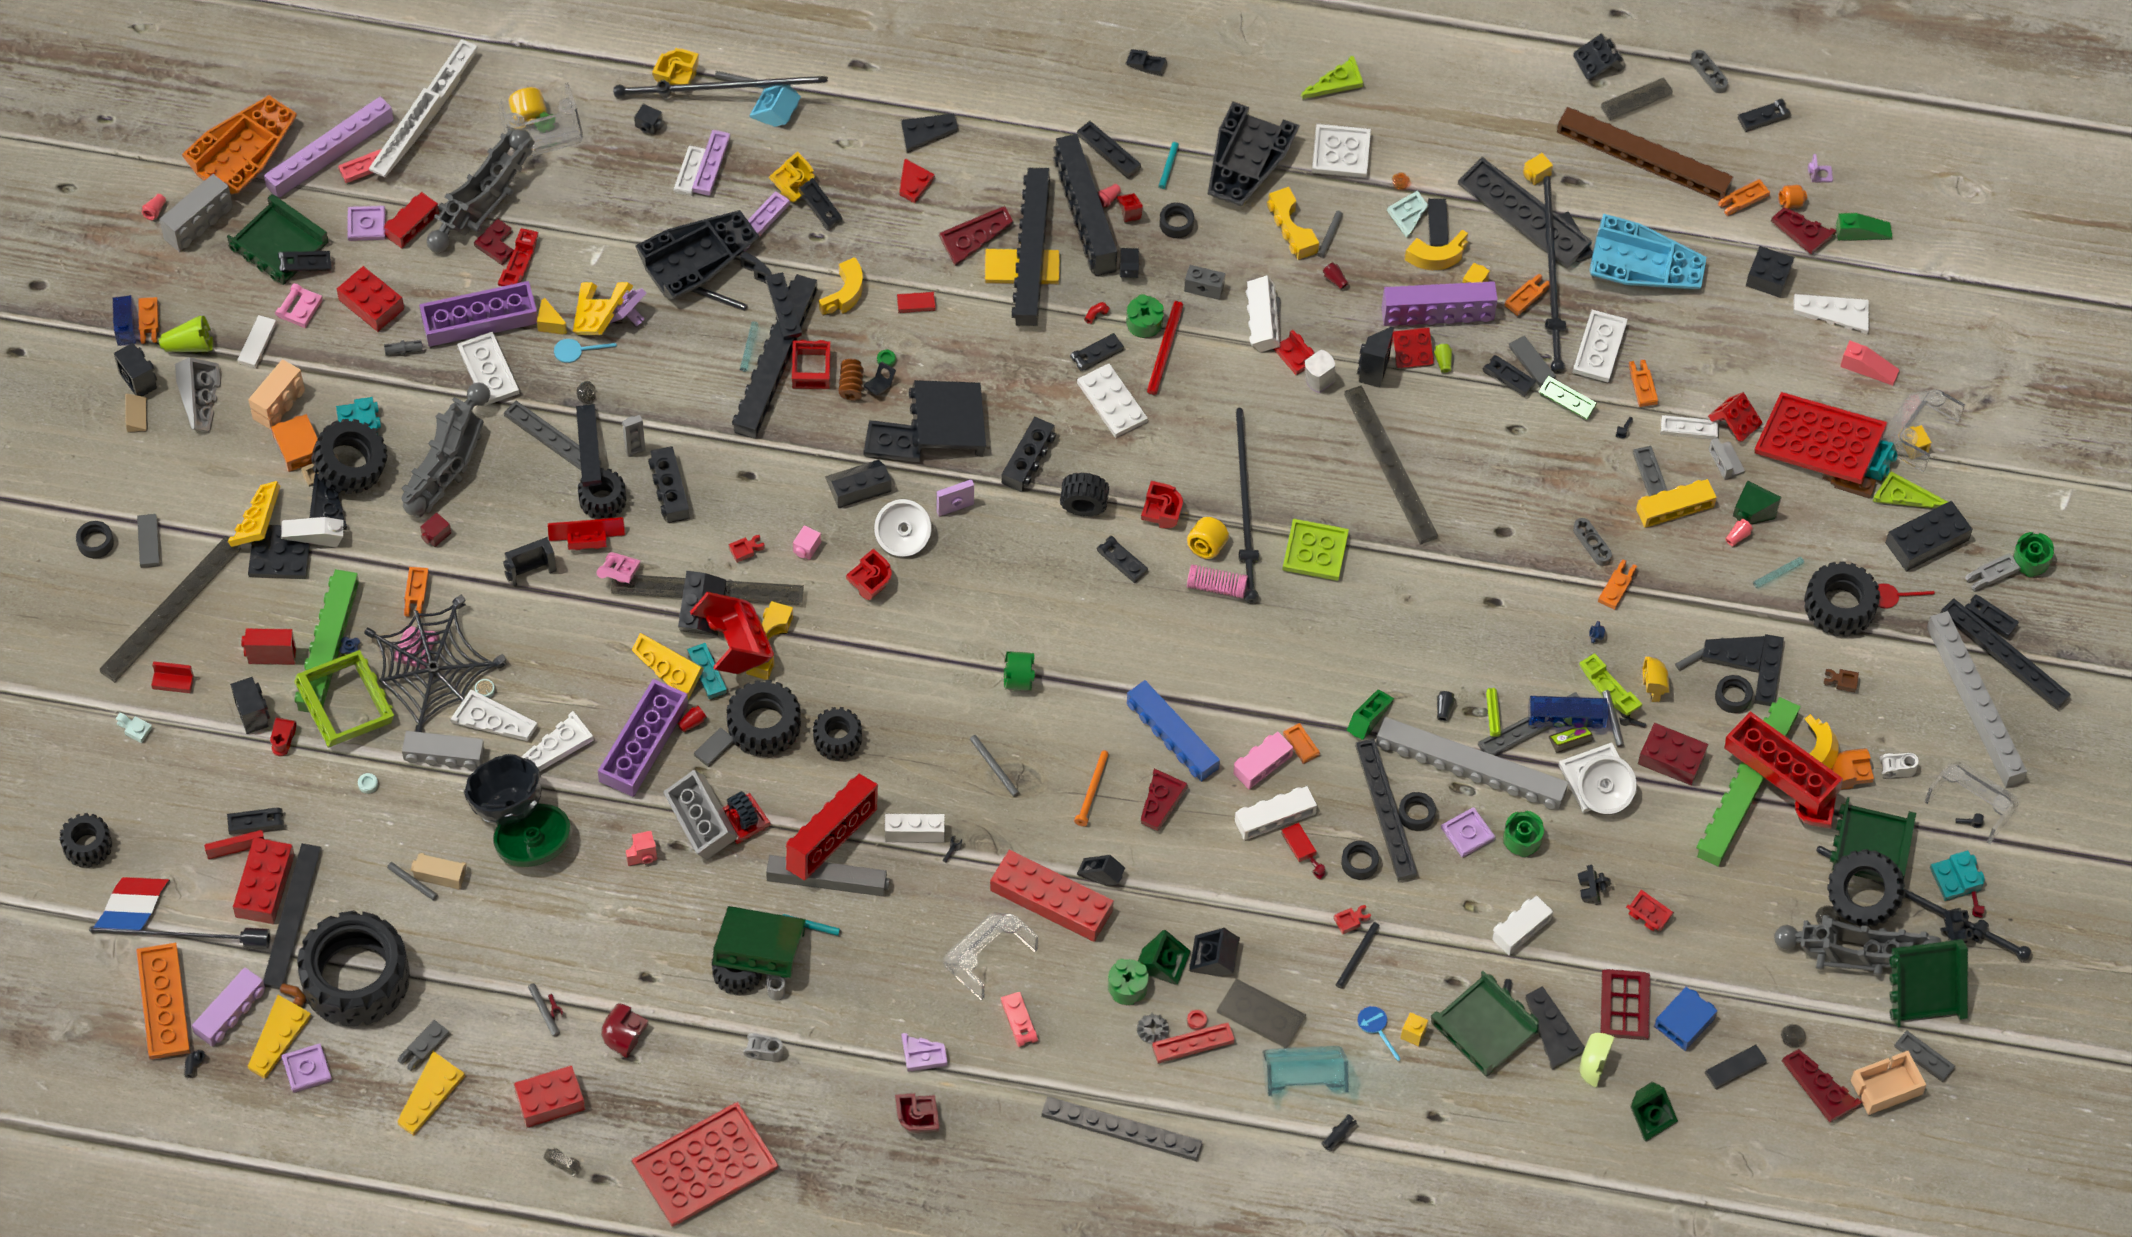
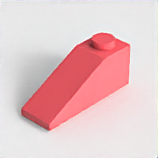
(1868, 363)

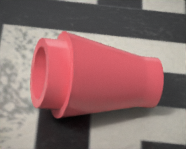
(1108, 195)
(152, 208)
(1739, 532)

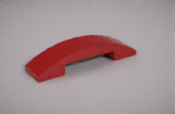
(520, 258)

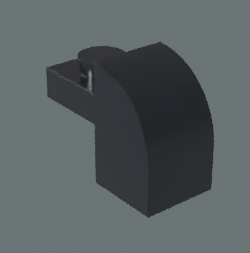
(1129, 262)

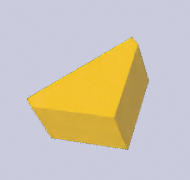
(550, 320)

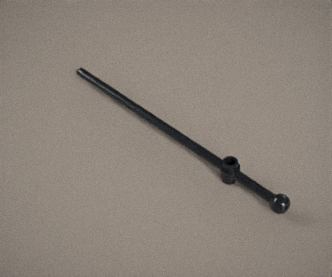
(664, 88)
(1554, 324)
(1247, 555)
(1979, 929)

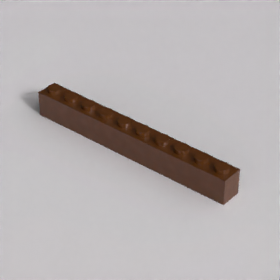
(1644, 154)

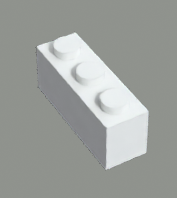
(914, 828)
(1522, 925)

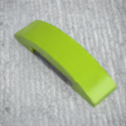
(1602, 680)

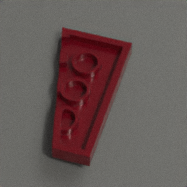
(971, 235)
(1825, 1093)

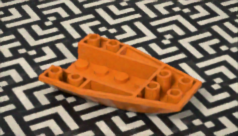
(241, 144)

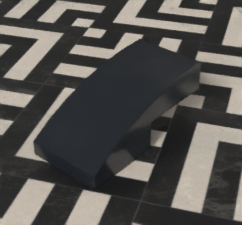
(1143, 62)
(754, 264)

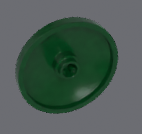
(535, 838)

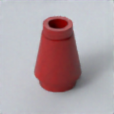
(692, 719)

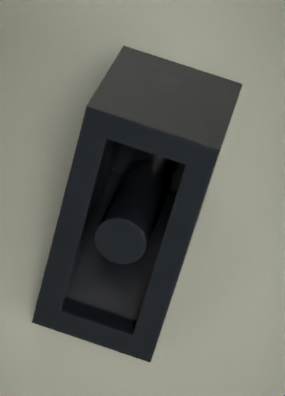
(1101, 869)

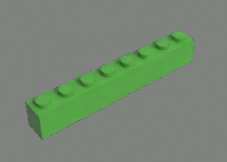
(330, 630)

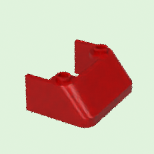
(741, 629)

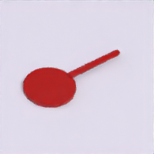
(1889, 595)

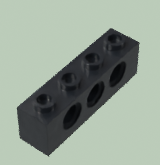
(1037, 430)
(678, 509)

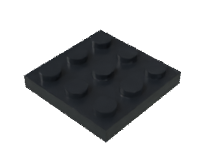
(278, 557)

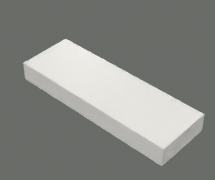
(689, 171)
(257, 341)
(1689, 427)

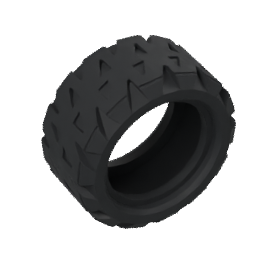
(346, 932)

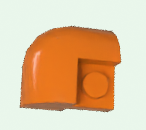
(1853, 767)

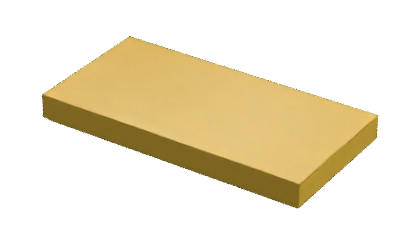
(1001, 266)

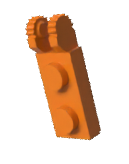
(1744, 197)
(1526, 295)
(148, 318)
(1643, 384)
(1617, 586)
(416, 589)

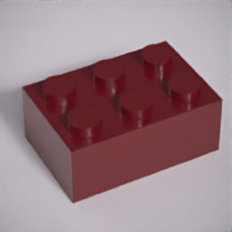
(1673, 754)

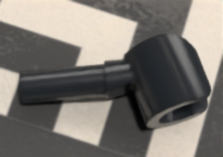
(1622, 431)
(1628, 720)
(1976, 822)
(953, 847)

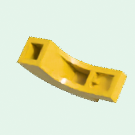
(1436, 258)
(850, 293)
(1827, 744)

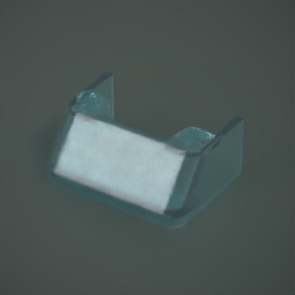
(1305, 1067)

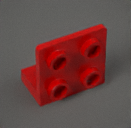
(1413, 347)
(1738, 414)

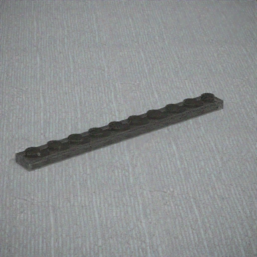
(1391, 464)
(674, 586)
(169, 610)

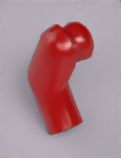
(1094, 310)

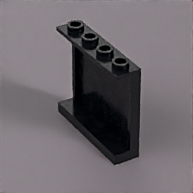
(947, 415)

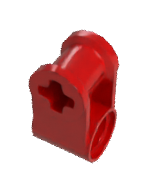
(282, 735)

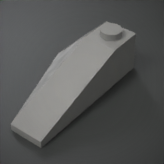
(197, 386)

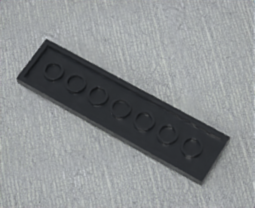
(1522, 210)

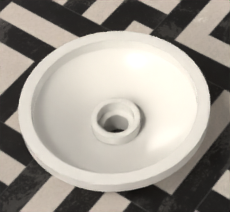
(889, 527)
(1619, 789)

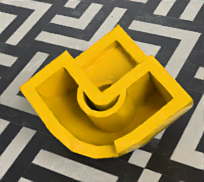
(676, 66)
(792, 175)
(1655, 678)

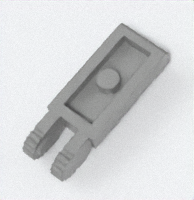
(1993, 571)

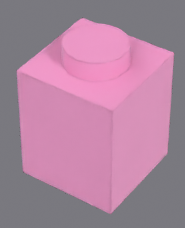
(806, 542)

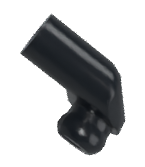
(192, 1061)

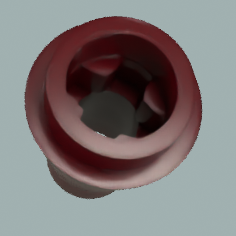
(1335, 275)

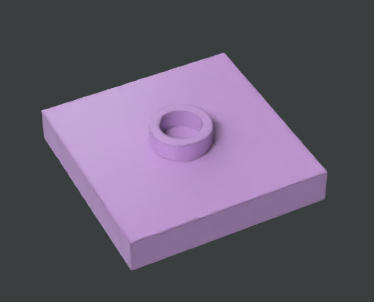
(955, 497)

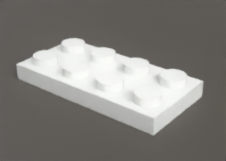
(1600, 346)
(488, 366)
(1112, 400)

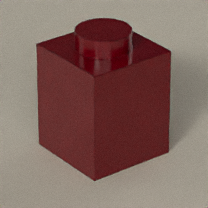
(435, 530)

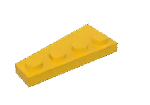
(257, 516)
(668, 665)
(279, 1032)
(432, 1088)

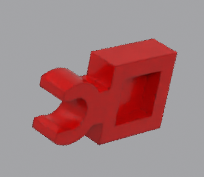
(745, 549)
(1350, 920)

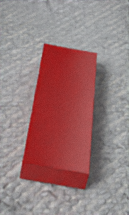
(231, 845)

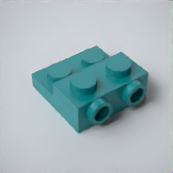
(362, 410)
(1882, 459)
(1957, 875)

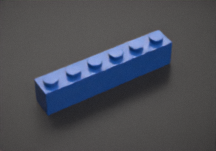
(1172, 730)

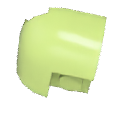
(1594, 1057)

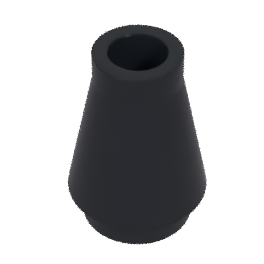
(1445, 703)

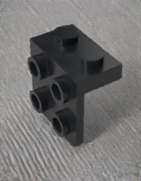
(1598, 56)

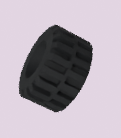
(1084, 494)
(604, 506)
(837, 747)
(81, 827)
(735, 981)

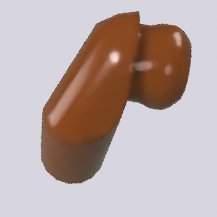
(292, 990)

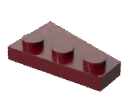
(1804, 232)
(1162, 798)

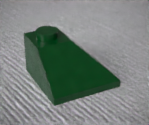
(1756, 504)
(1165, 957)
(1652, 1110)

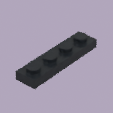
(1109, 149)
(783, 306)
(1769, 670)

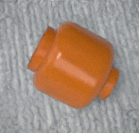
(1792, 196)

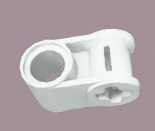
(1897, 766)

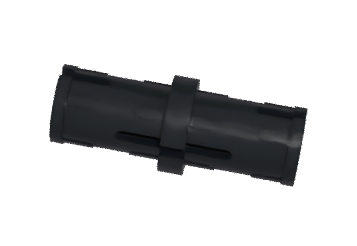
(1339, 1132)

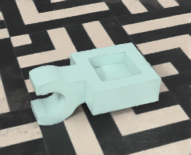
(136, 728)

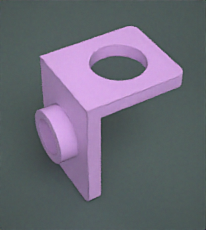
(1813, 169)

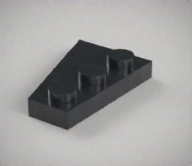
(925, 129)
(1735, 652)

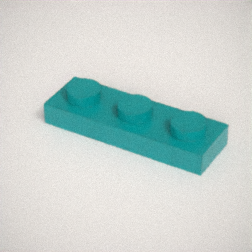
(709, 678)

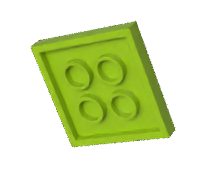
(1315, 549)

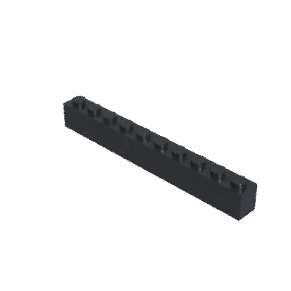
(1032, 247)
(772, 363)

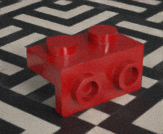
(1649, 910)

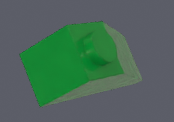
(1861, 227)
(1369, 714)

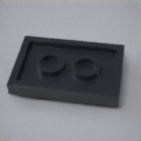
(890, 441)

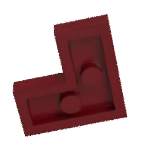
(492, 243)

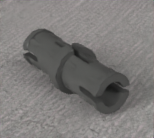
(403, 347)

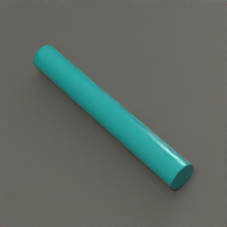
(1168, 166)
(820, 927)

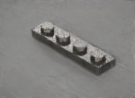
(1636, 98)

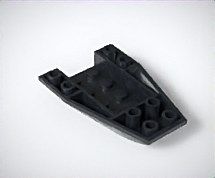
(1247, 153)
(695, 252)

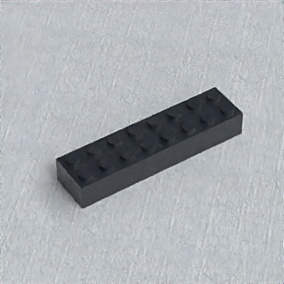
(1085, 205)

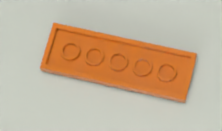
(163, 1001)

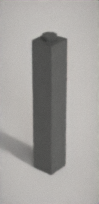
(832, 877)

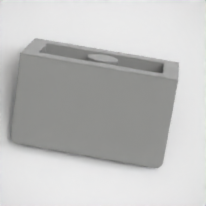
(1725, 459)

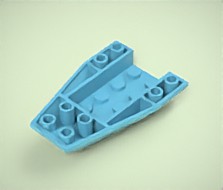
(1643, 257)

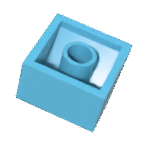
(776, 105)

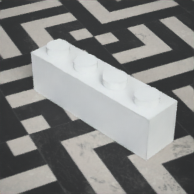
(1263, 314)
(1275, 812)

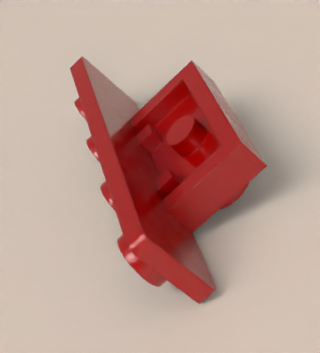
(586, 533)

